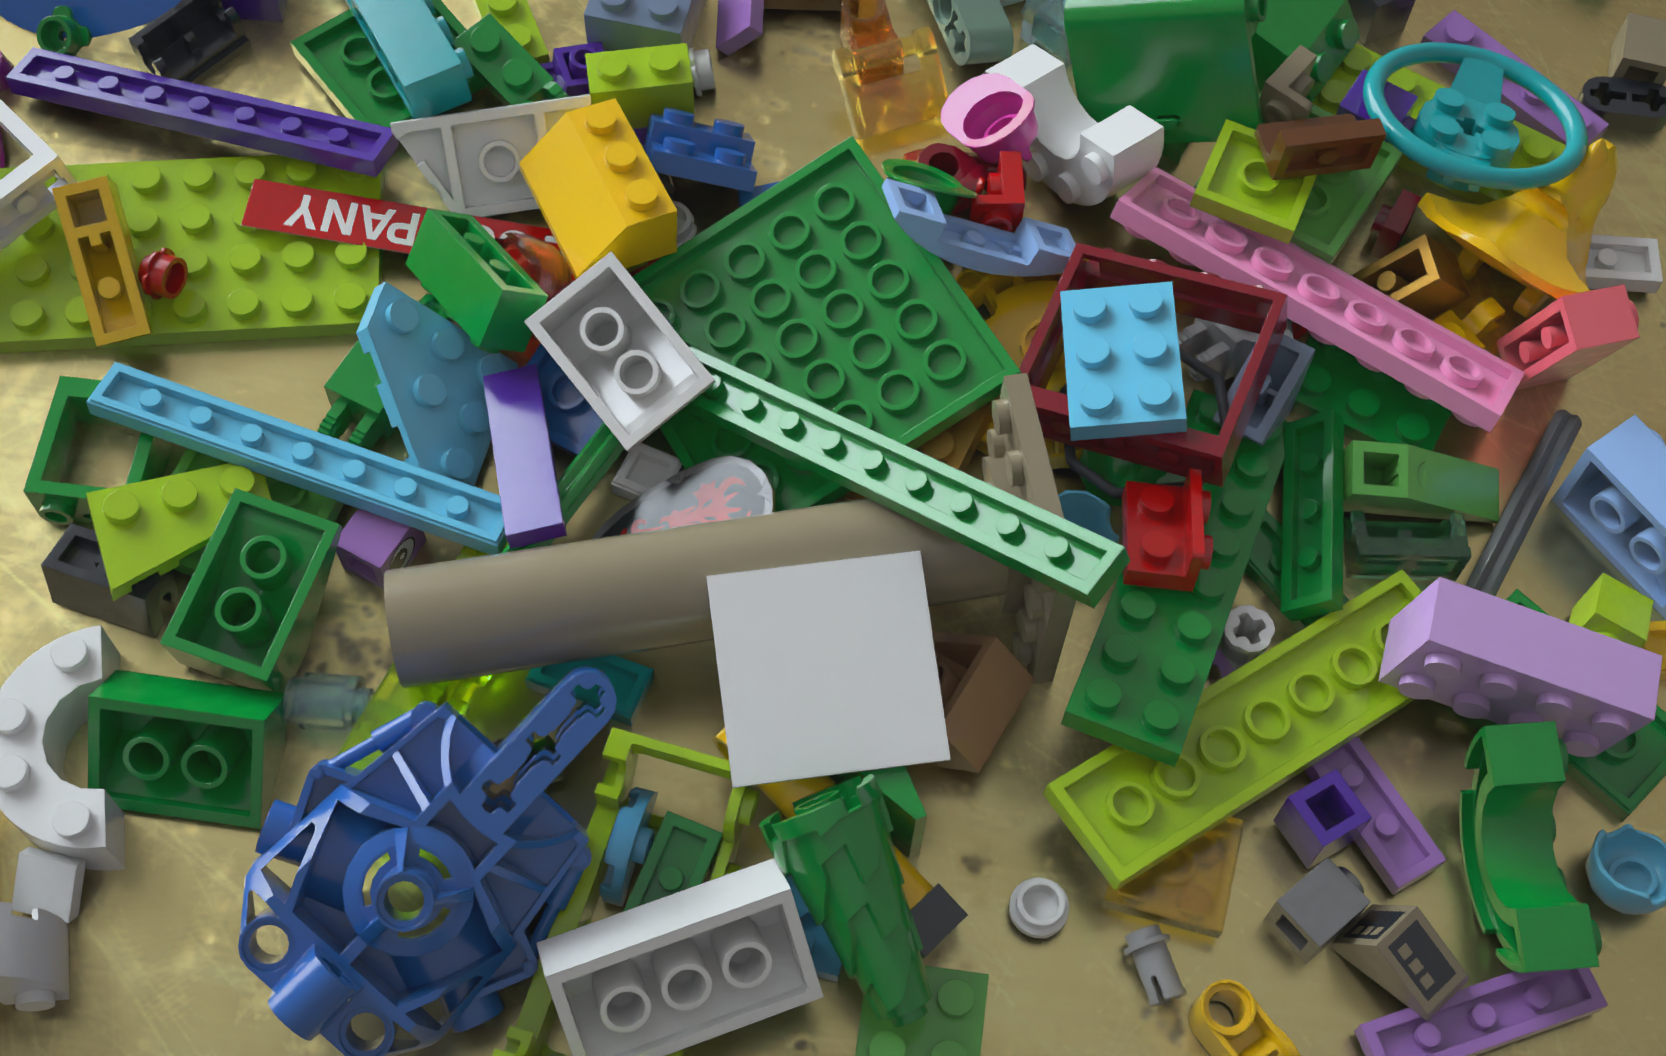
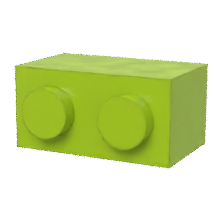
(642, 80)

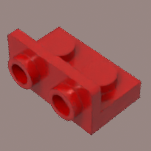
(1005, 195)
(1166, 533)

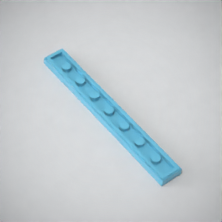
(301, 457)

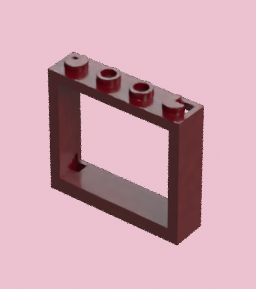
(1195, 295)

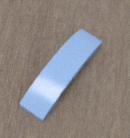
(1030, 251)

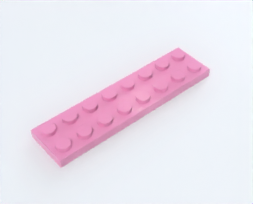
(1325, 301)

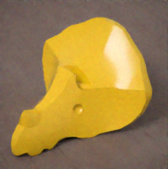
(1536, 233)

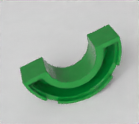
(1510, 850)

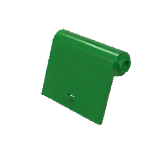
(1167, 61)

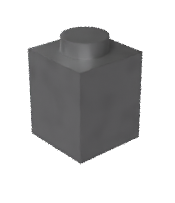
(1318, 908)

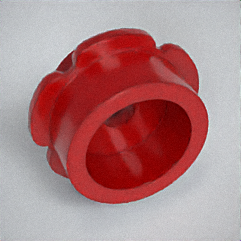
(162, 274)

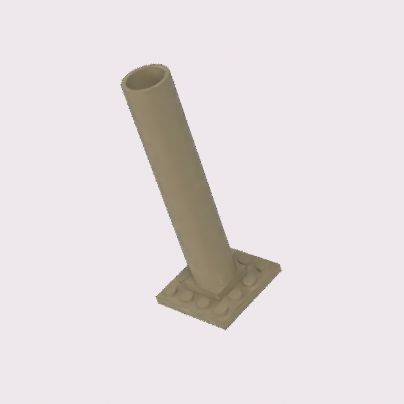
(653, 587)

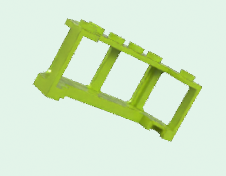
(622, 749)

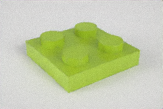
(1242, 191)

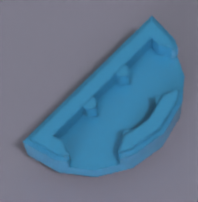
(628, 844)

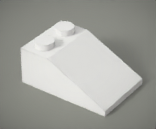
(619, 351)

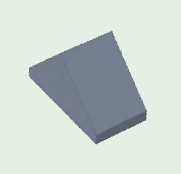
(1278, 391)

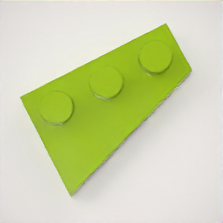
(163, 519)

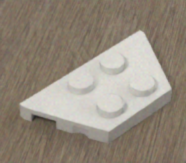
(477, 153)

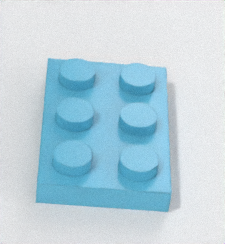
(1122, 361)

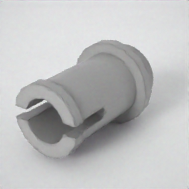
(1154, 964)

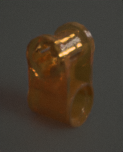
(868, 24)

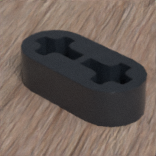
(1626, 103)

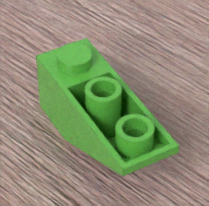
(1417, 483)

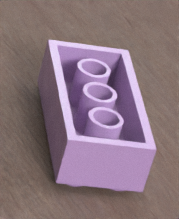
(1520, 667)

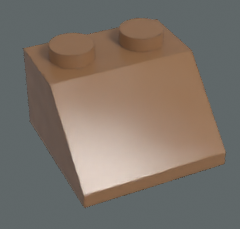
(979, 693)

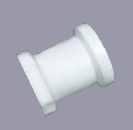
(1249, 625)

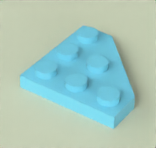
(430, 383)

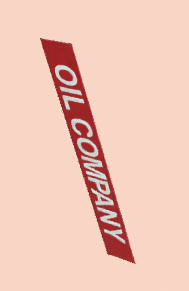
(348, 220)

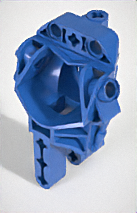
(433, 796)

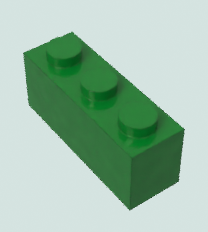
(475, 281)

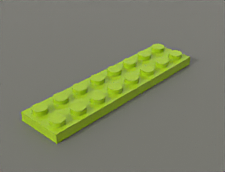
(1243, 739)

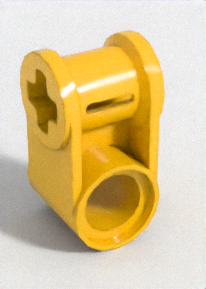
(1252, 1029)

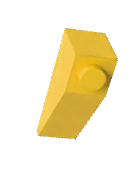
(103, 259)

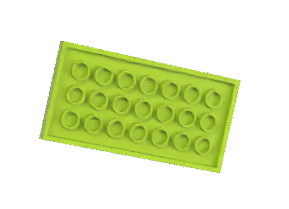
(239, 277)

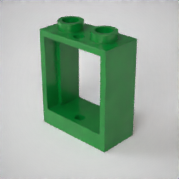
(68, 502)

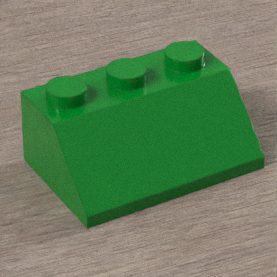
(186, 747)

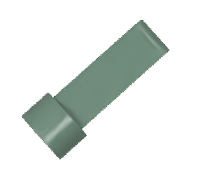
(974, 30)

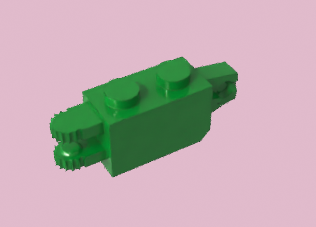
(356, 397)

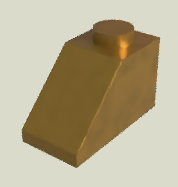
(1419, 276)

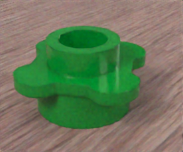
(51, 32)

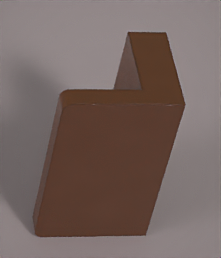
(1319, 145)

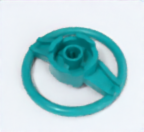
(1465, 129)

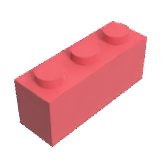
(1571, 335)

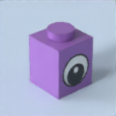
(377, 544)

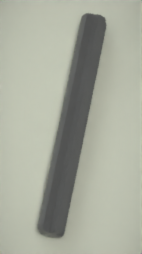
(1525, 503)

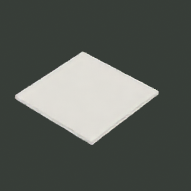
(827, 669)

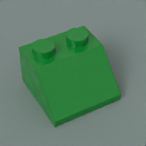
(1317, 25)

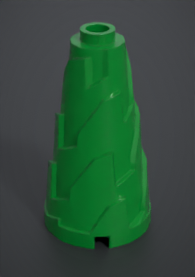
(852, 886)

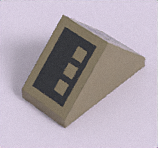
(1403, 956)

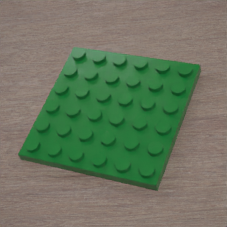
(832, 306)

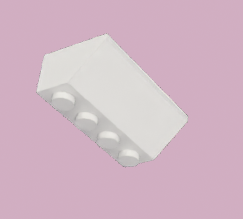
(682, 967)

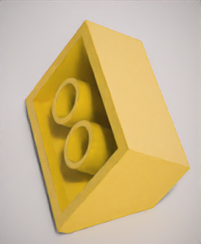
(600, 190)

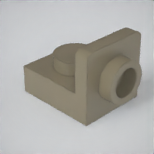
(1287, 88)

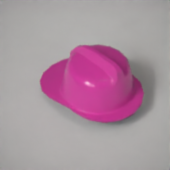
(991, 117)

